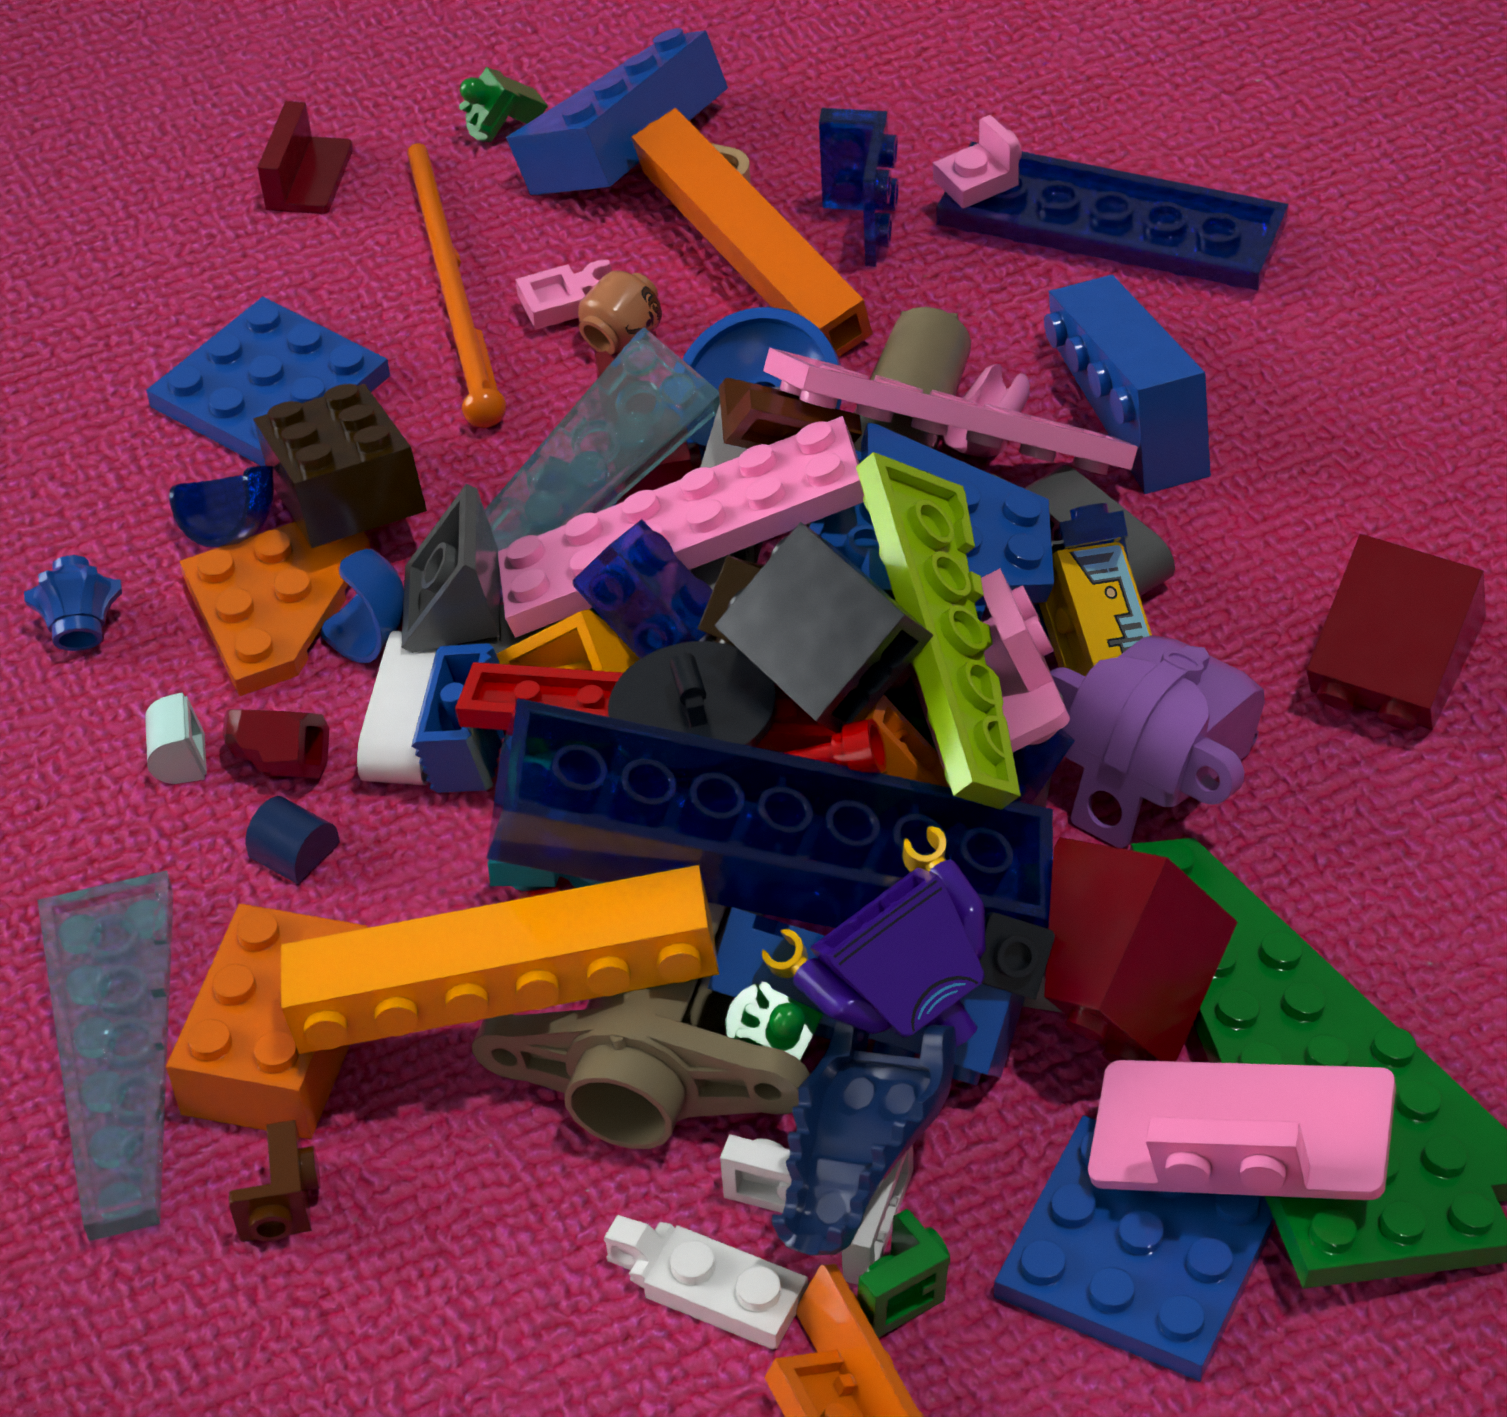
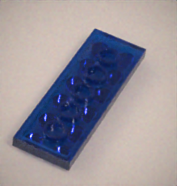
(1129, 220)

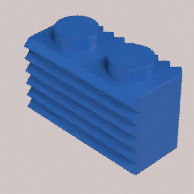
(451, 754)

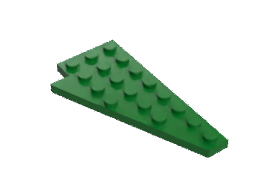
(1446, 1152)

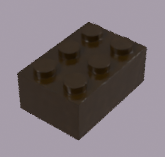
(339, 464)

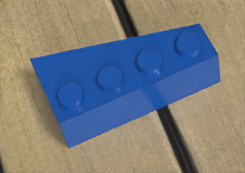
(589, 134)
(1134, 379)
(742, 965)

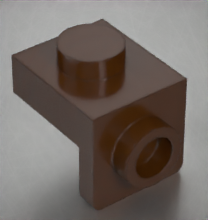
(283, 1206)

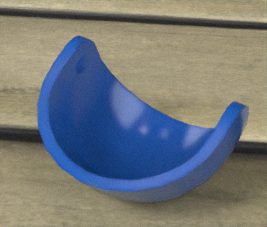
(374, 612)

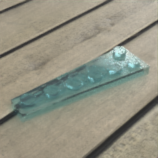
(606, 442)
(111, 1014)

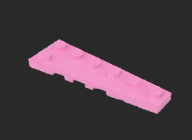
(1040, 438)

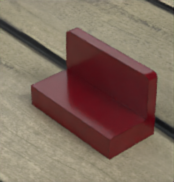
(301, 169)

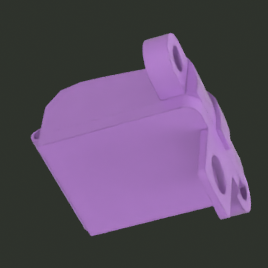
(1157, 730)

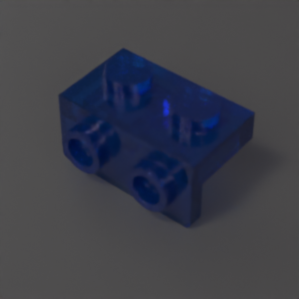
(645, 591)

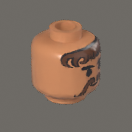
(618, 310)

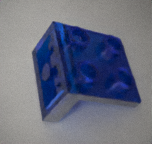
(857, 173)

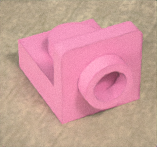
(982, 168)

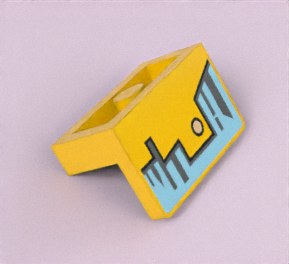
(1093, 606)

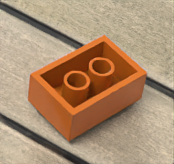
(236, 1047)

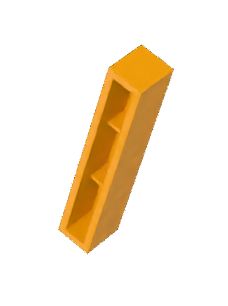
(497, 959)

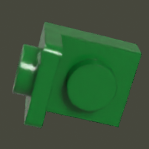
(908, 1279)

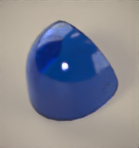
(224, 509)

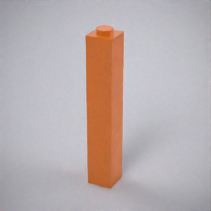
(749, 230)

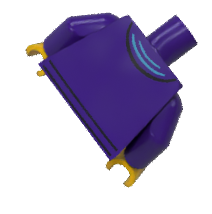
(901, 955)

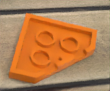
(268, 600)

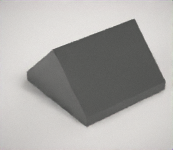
(453, 580)

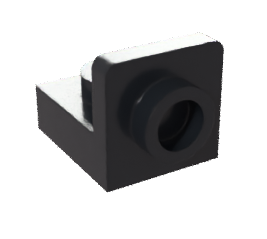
(1015, 954)

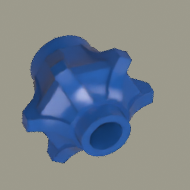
(73, 602)

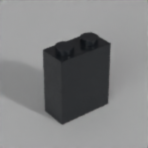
(822, 630)

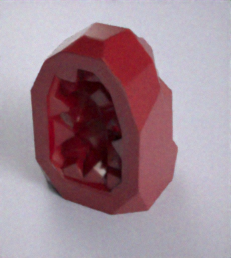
(279, 741)

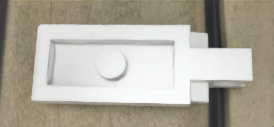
(708, 1279)

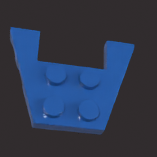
(1006, 520)

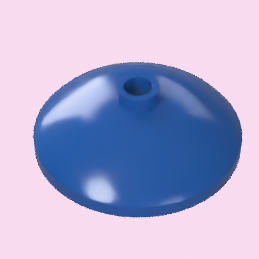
(741, 341)

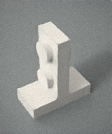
(758, 1176)

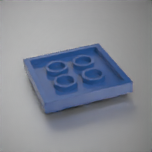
(255, 364)
(1135, 1264)

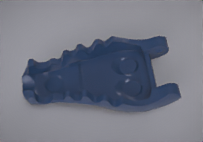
(853, 1128)

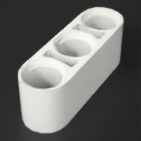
(393, 716)

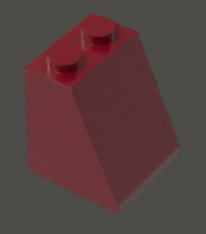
(1397, 633)
(1130, 948)

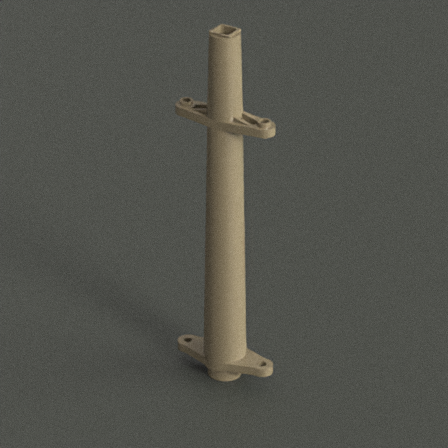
(658, 1051)

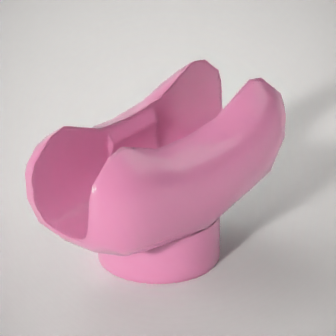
(989, 390)

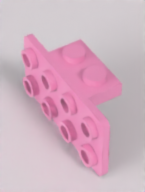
(1019, 643)
(1244, 1129)

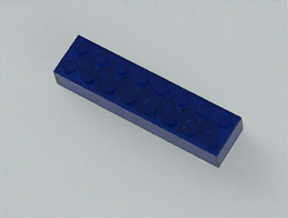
(761, 824)

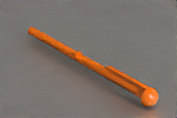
(484, 404)

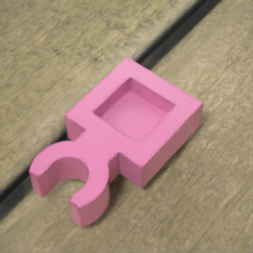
(557, 292)

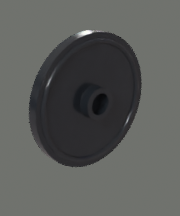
(698, 691)

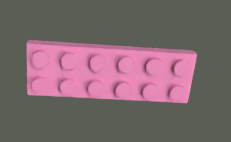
(700, 516)

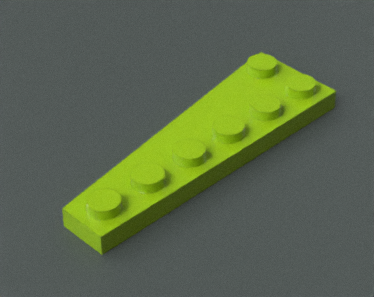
(924, 546)

